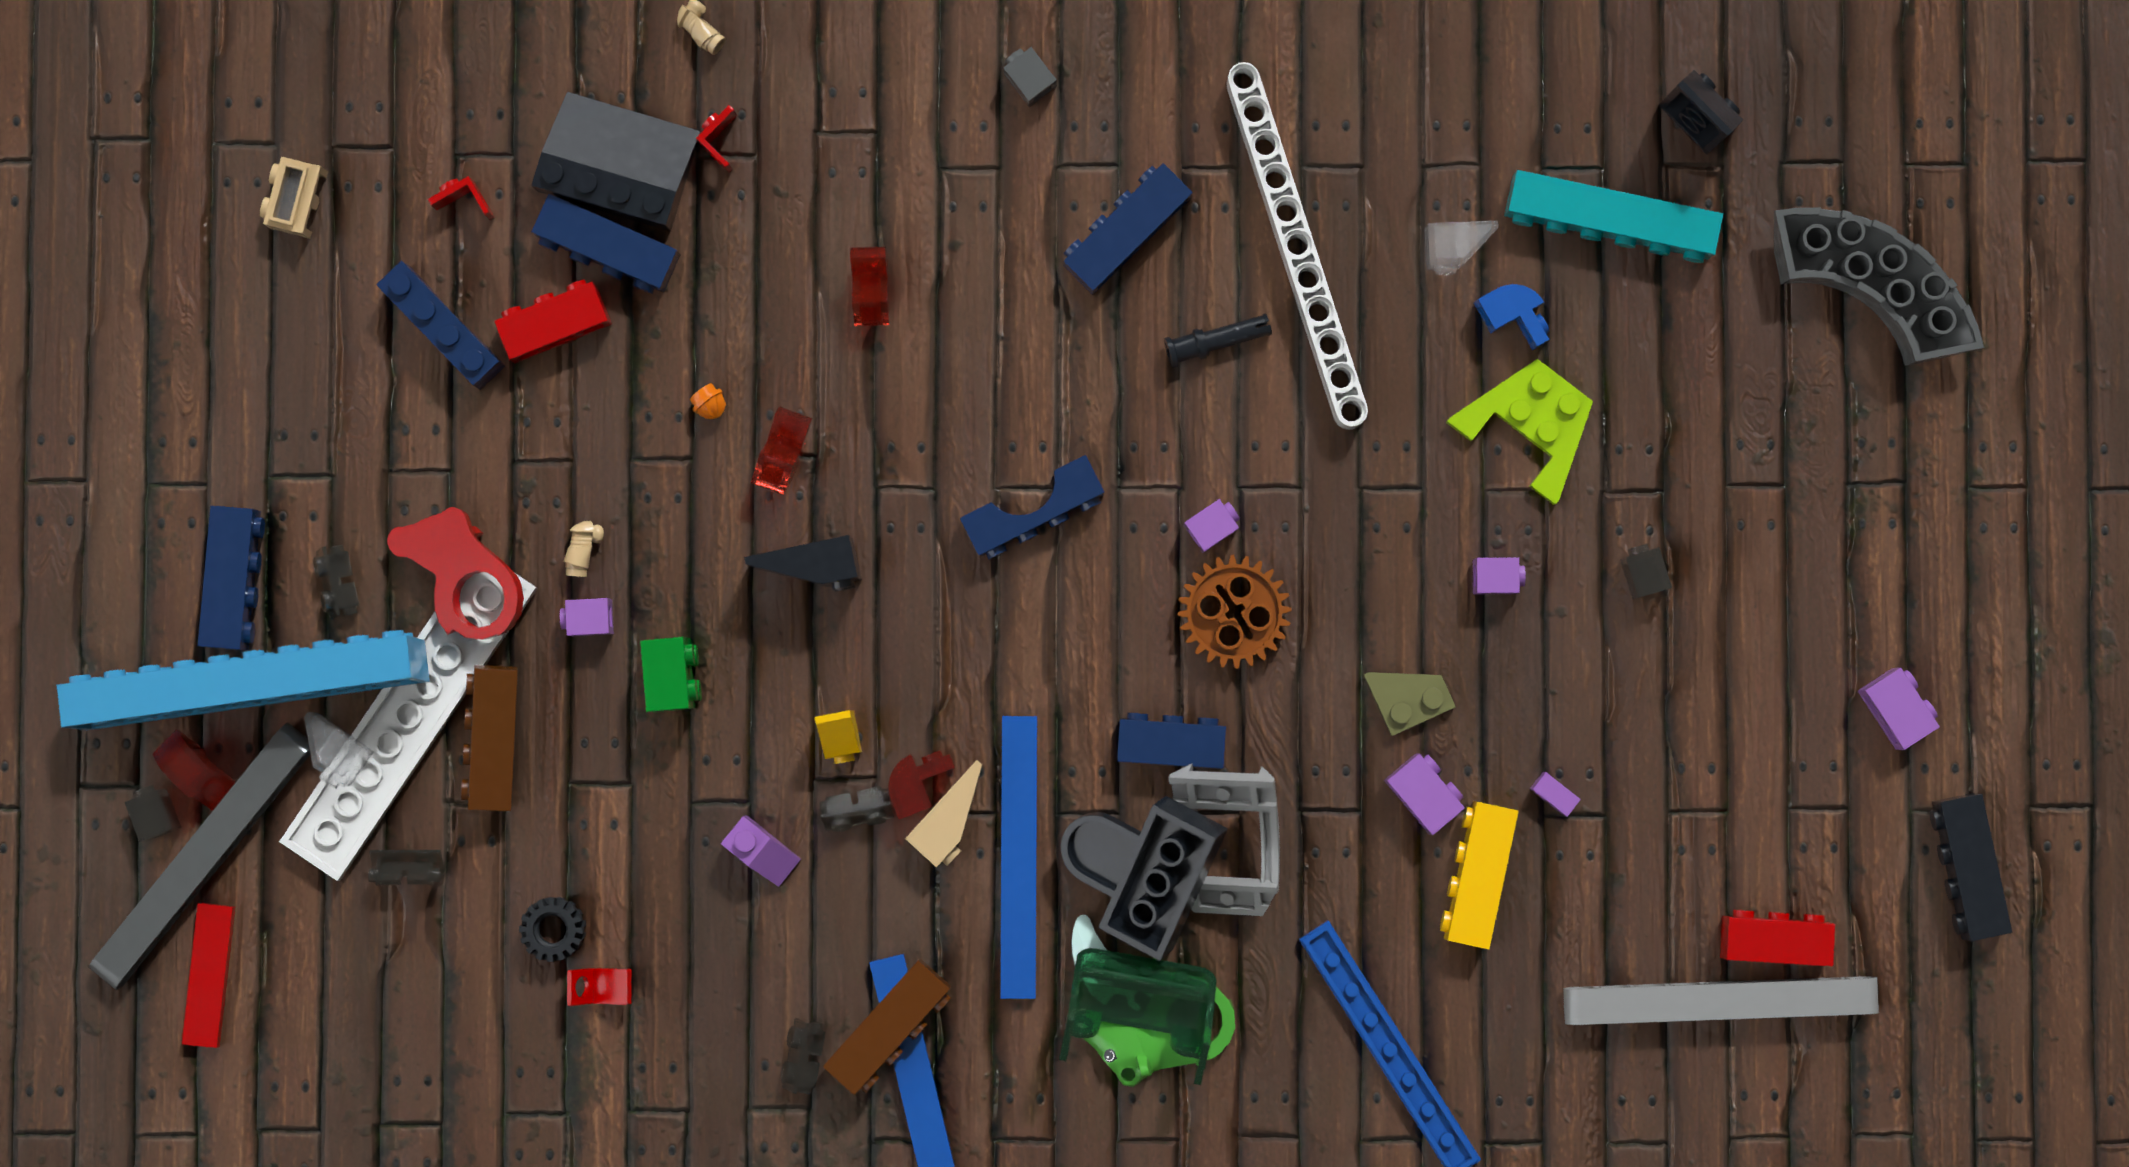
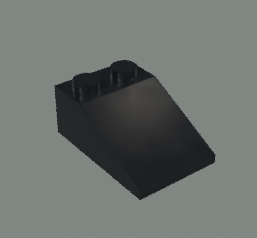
(1701, 111)
(822, 563)

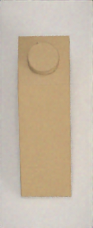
(945, 824)

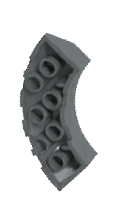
(1883, 273)

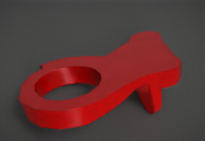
(453, 552)

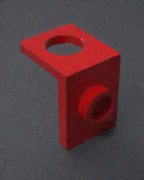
(711, 129)
(456, 189)
(601, 986)

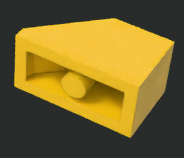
(839, 736)

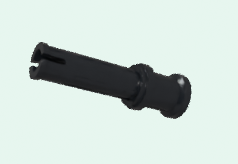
(1201, 343)

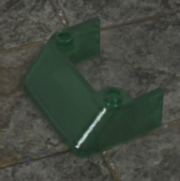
(1144, 996)

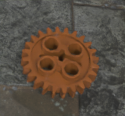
(1261, 595)

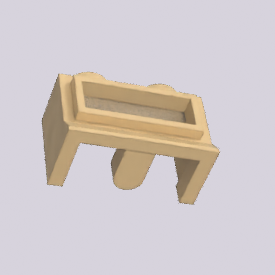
(292, 196)

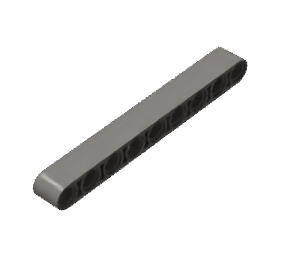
(1721, 1000)

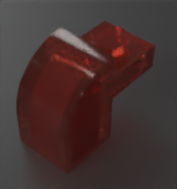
(870, 286)
(782, 451)
(191, 770)
(907, 783)

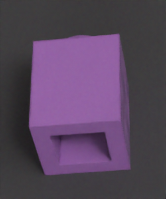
(1212, 524)
(1498, 576)
(587, 617)

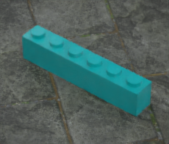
(1613, 215)

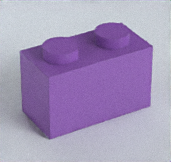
(1899, 708)
(1425, 793)

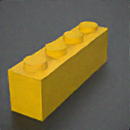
(1480, 874)

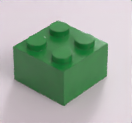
(670, 674)

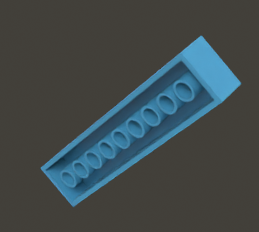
(242, 682)

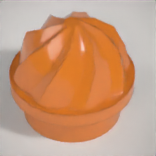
(708, 402)

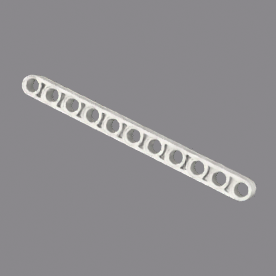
(1296, 228)

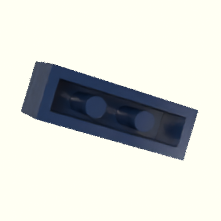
(1171, 741)

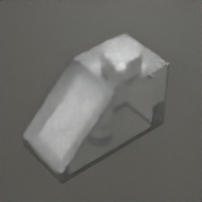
(1454, 243)
(334, 751)

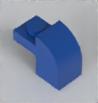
(1514, 304)

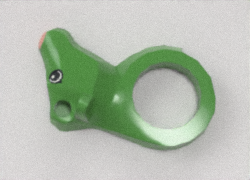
(1139, 1052)

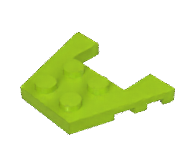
(1540, 409)

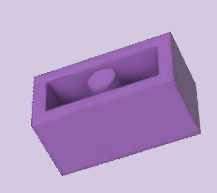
(1555, 794)

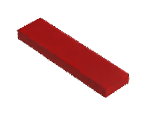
(208, 975)

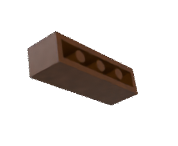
(491, 737)
(887, 1027)

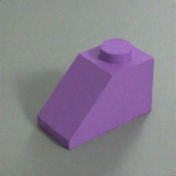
(760, 850)

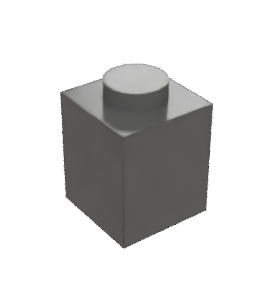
(1029, 75)

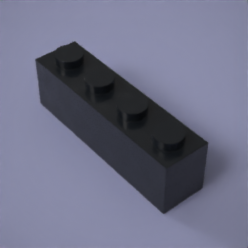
(1971, 867)

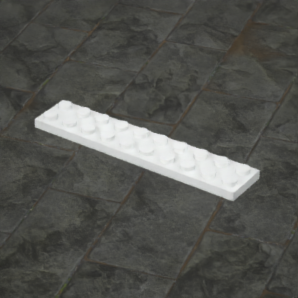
(400, 732)

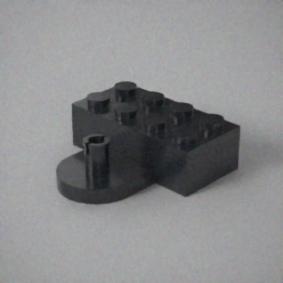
(1146, 872)

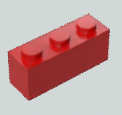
(552, 321)
(1777, 938)

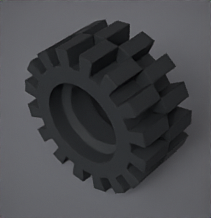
(531, 929)

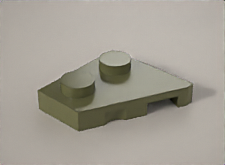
(1408, 698)

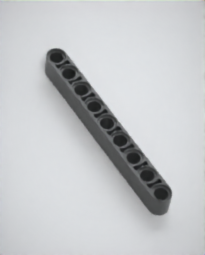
(201, 856)

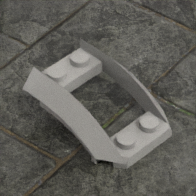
(1236, 793)

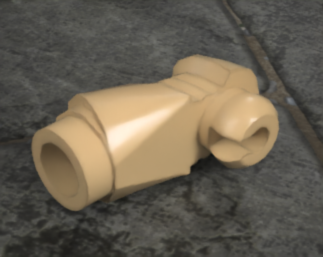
(702, 32)
(579, 551)

